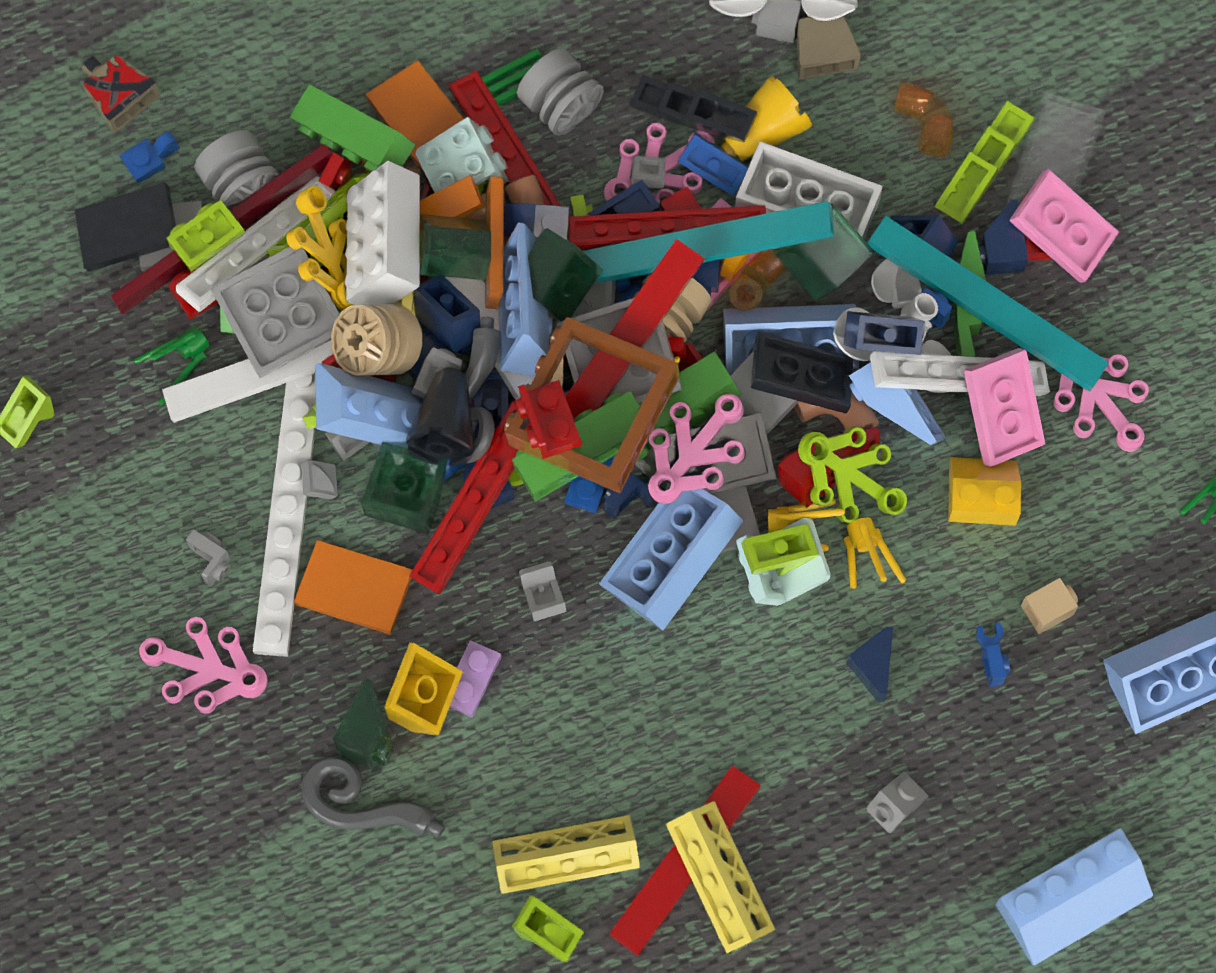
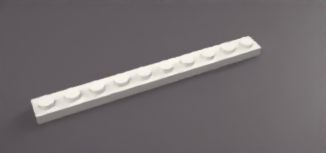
(285, 522)

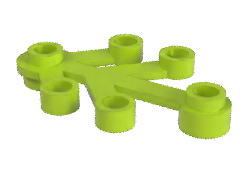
(846, 471)

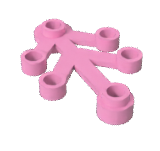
(653, 148)
(1099, 395)
(693, 452)
(208, 669)

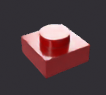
(336, 171)

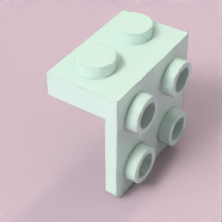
(461, 153)
(774, 589)

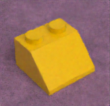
(984, 492)
(422, 691)

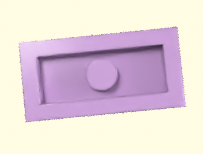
(478, 668)

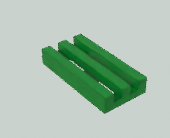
(506, 70)

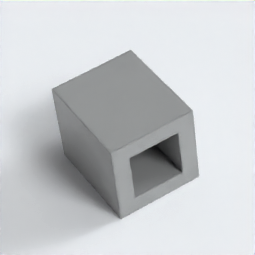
(778, 19)

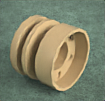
(686, 310)
(376, 339)

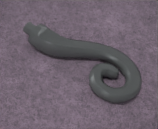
(482, 361)
(405, 814)

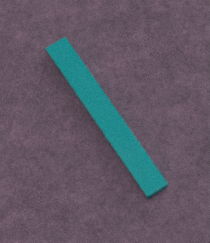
(718, 240)
(987, 303)

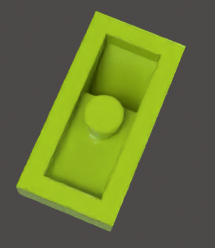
(24, 411)
(780, 550)
(547, 929)

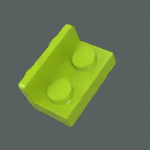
(205, 235)

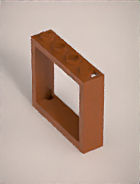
(643, 424)

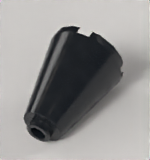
(443, 421)

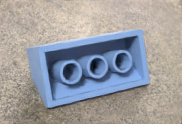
(522, 320)
(798, 323)
(364, 406)
(671, 554)
(1166, 673)
(1075, 897)

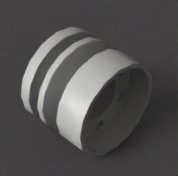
(560, 91)
(234, 167)

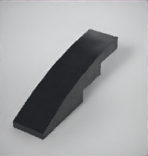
(693, 109)

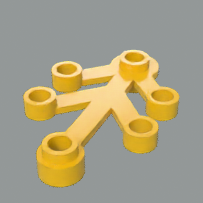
(329, 253)

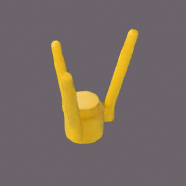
(785, 516)
(865, 538)

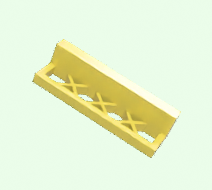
(566, 858)
(716, 878)

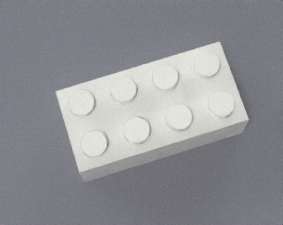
(791, 181)
(383, 236)

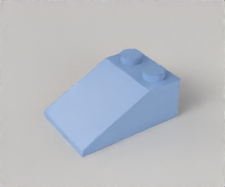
(899, 405)

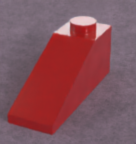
(797, 476)

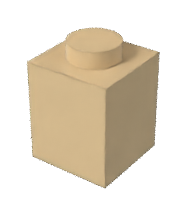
(1050, 605)

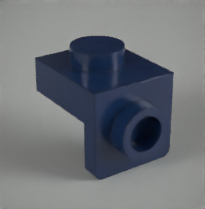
(617, 502)

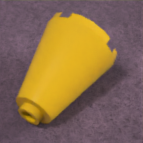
(776, 120)

